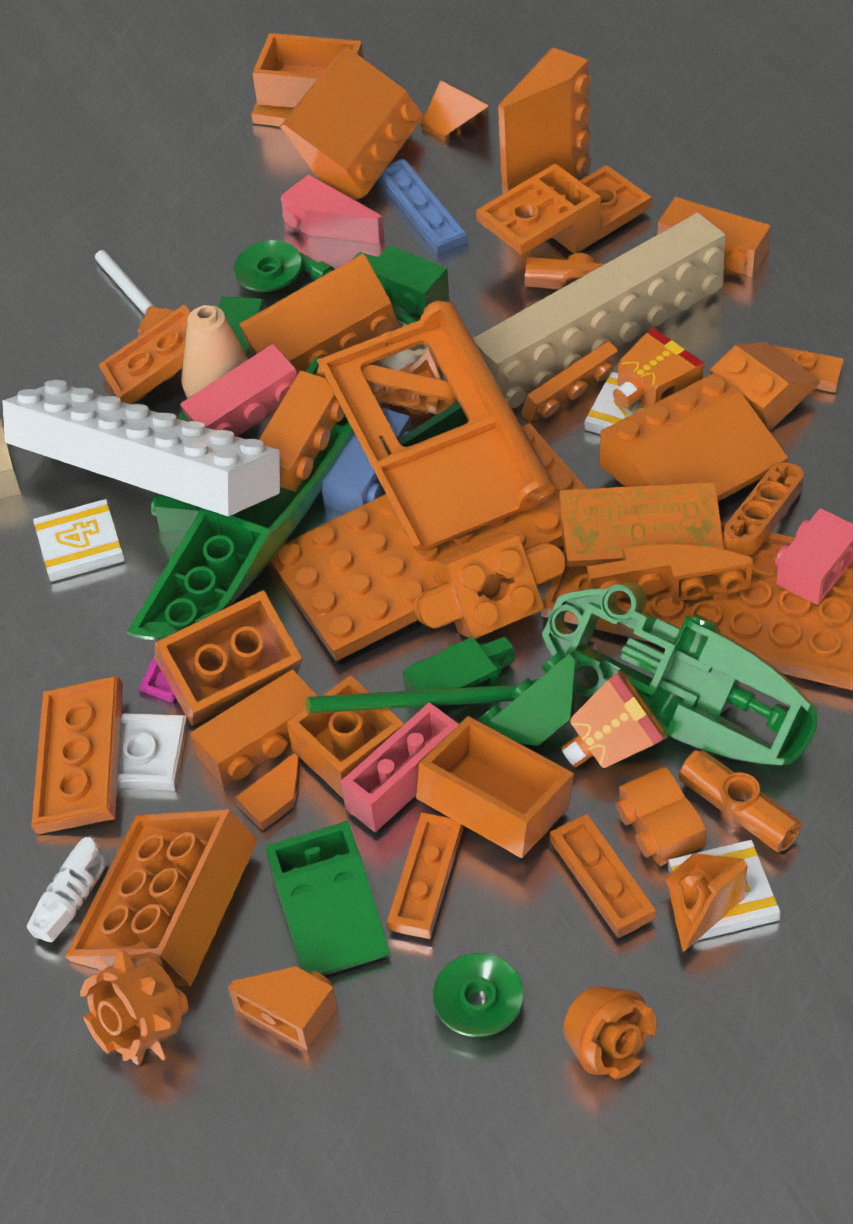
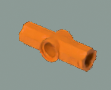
(558, 273)
(756, 813)

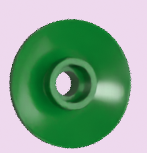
(268, 266)
(472, 978)

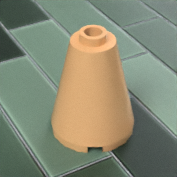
(209, 349)

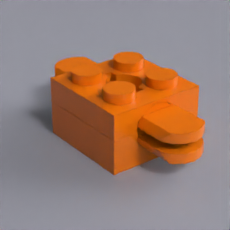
(488, 584)

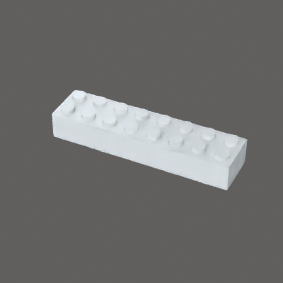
(143, 447)

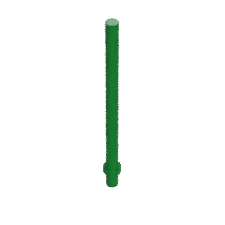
(407, 699)

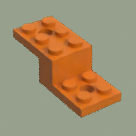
(563, 209)

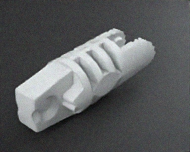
(67, 890)

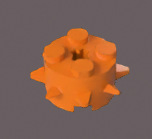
(133, 1005)

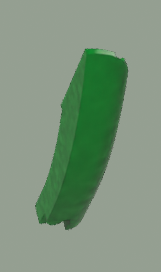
(228, 553)

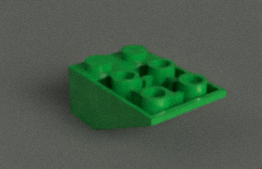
(327, 900)

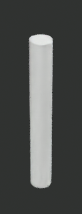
(123, 281)

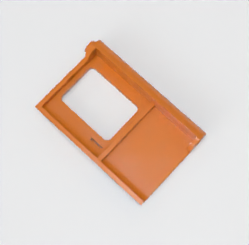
(458, 476)

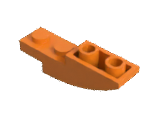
(680, 568)

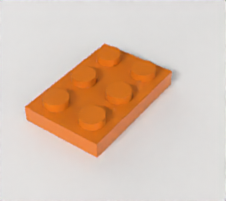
(148, 358)

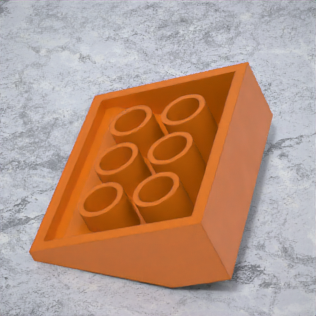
(546, 120)
(351, 124)
(692, 438)
(166, 891)

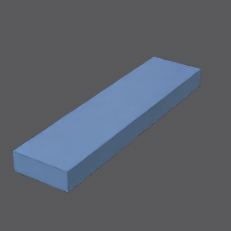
(422, 207)

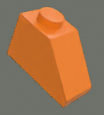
(287, 1002)

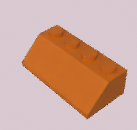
(324, 316)

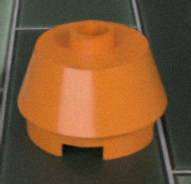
(608, 1030)

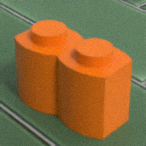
(661, 816)

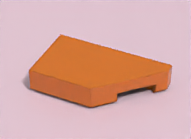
(271, 794)

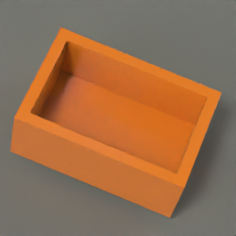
(292, 66)
(494, 786)

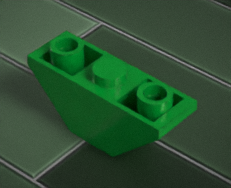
(538, 706)

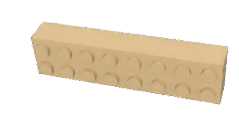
(604, 306)

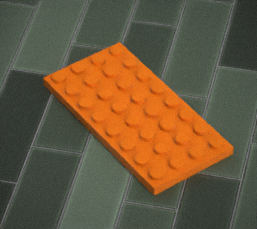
(363, 574)
(766, 619)

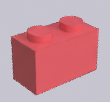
(816, 556)

